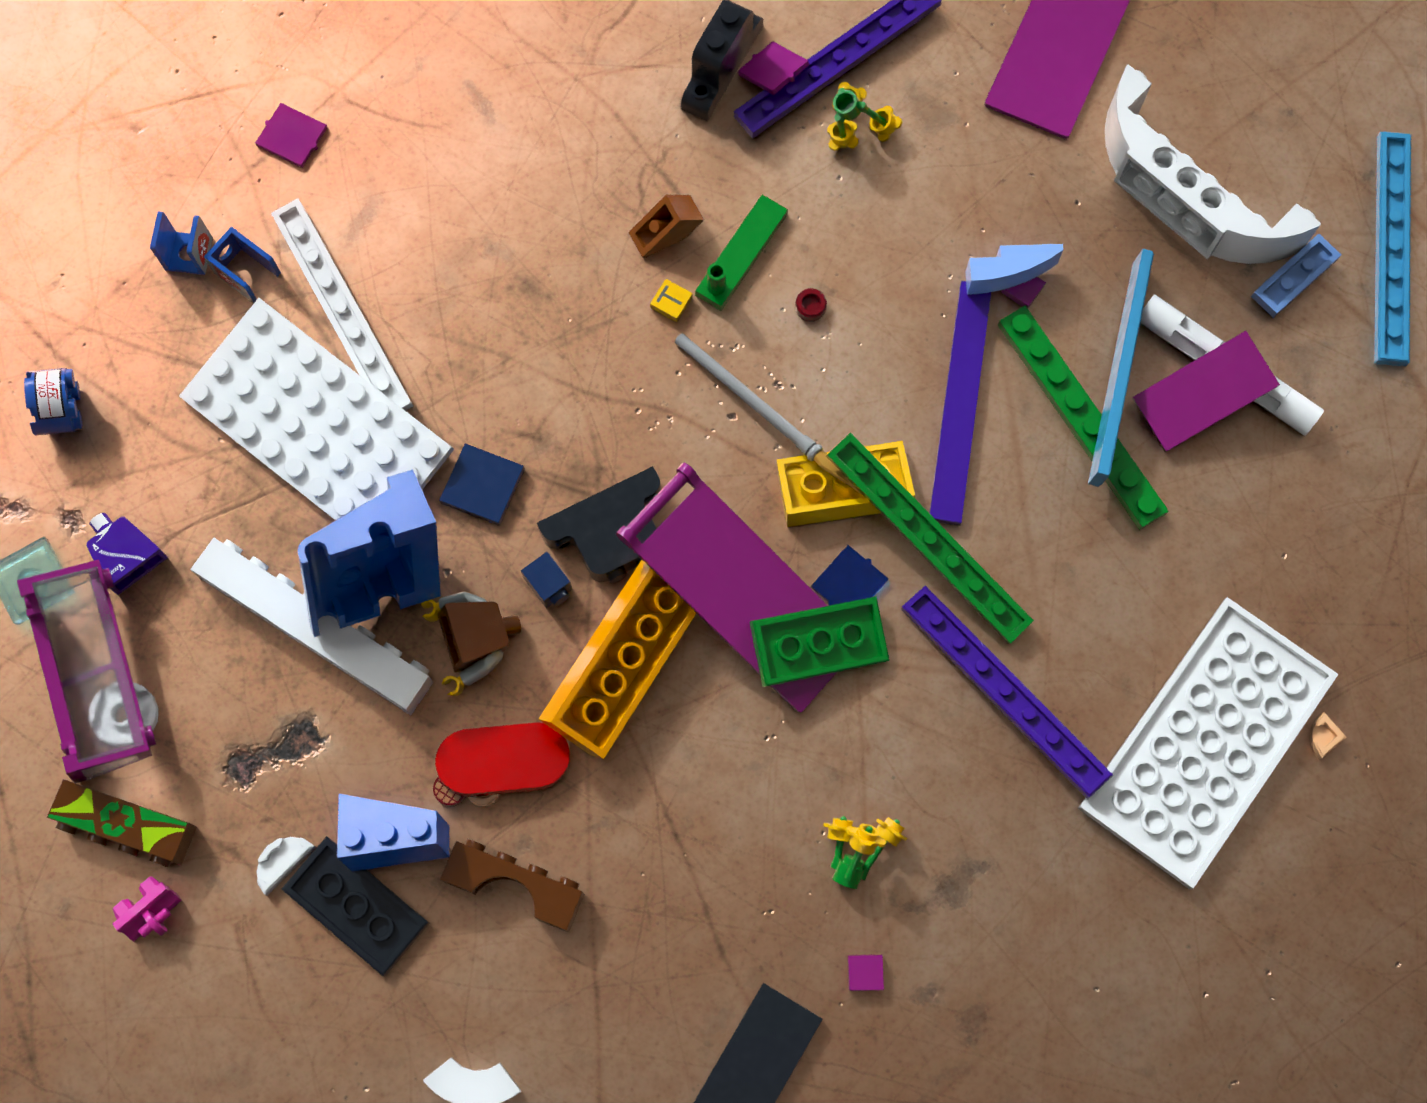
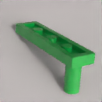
(741, 252)

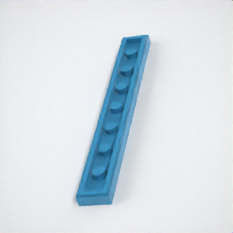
(1393, 249)
(1121, 368)

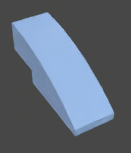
(1010, 267)

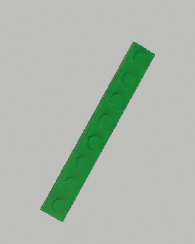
(1080, 414)
(929, 538)

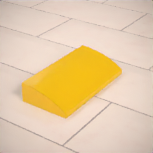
(817, 496)

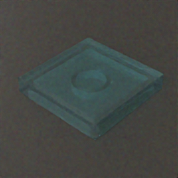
(24, 563)

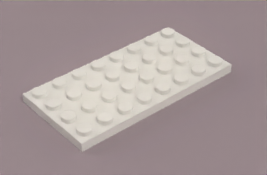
(310, 414)
(1209, 742)

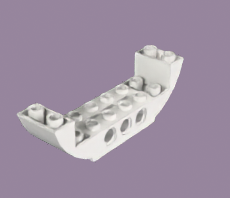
(1187, 196)

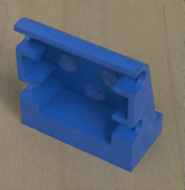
(372, 554)

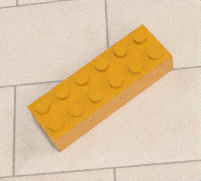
(619, 663)

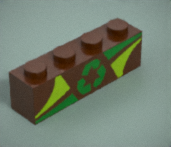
(121, 822)

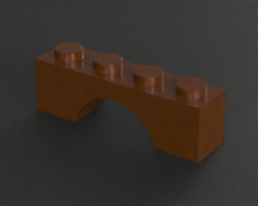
(473, 869)

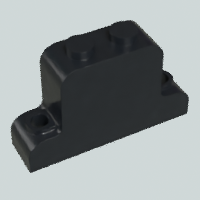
(719, 56)
(594, 523)

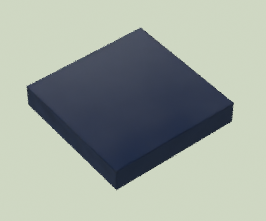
(482, 484)

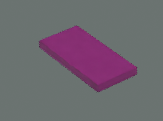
(1206, 391)

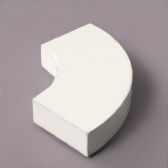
(470, 1086)

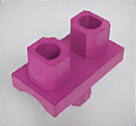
(148, 912)

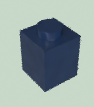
(547, 580)

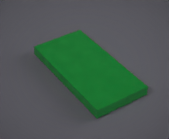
(819, 641)

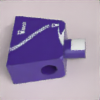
(123, 550)

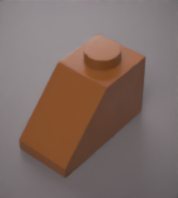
(666, 224)

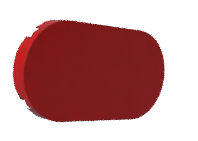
(502, 759)

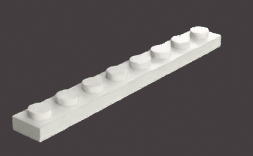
(338, 302)

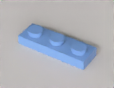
(1296, 275)

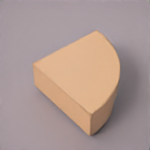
(1325, 735)

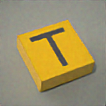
(671, 300)

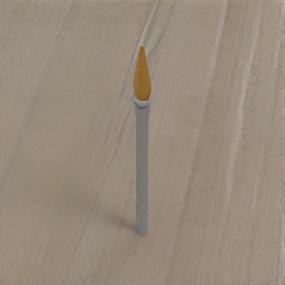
(803, 442)

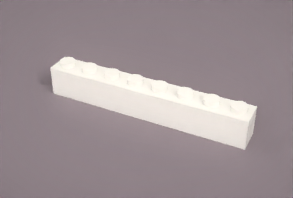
(286, 609)

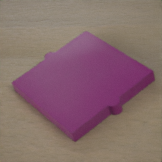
(773, 67)
(291, 135)

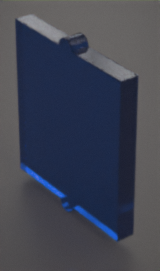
(849, 578)

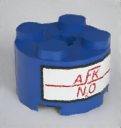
(52, 401)

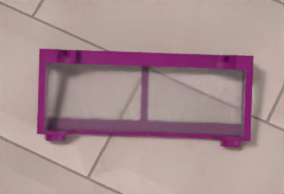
(86, 670)

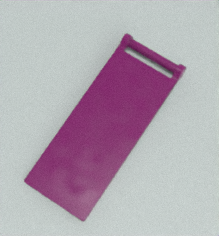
(1055, 62)
(723, 571)

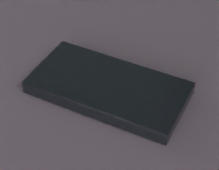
(355, 908)
(761, 1051)

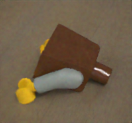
(473, 635)

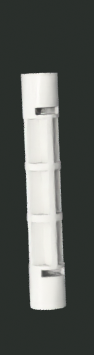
(1197, 341)

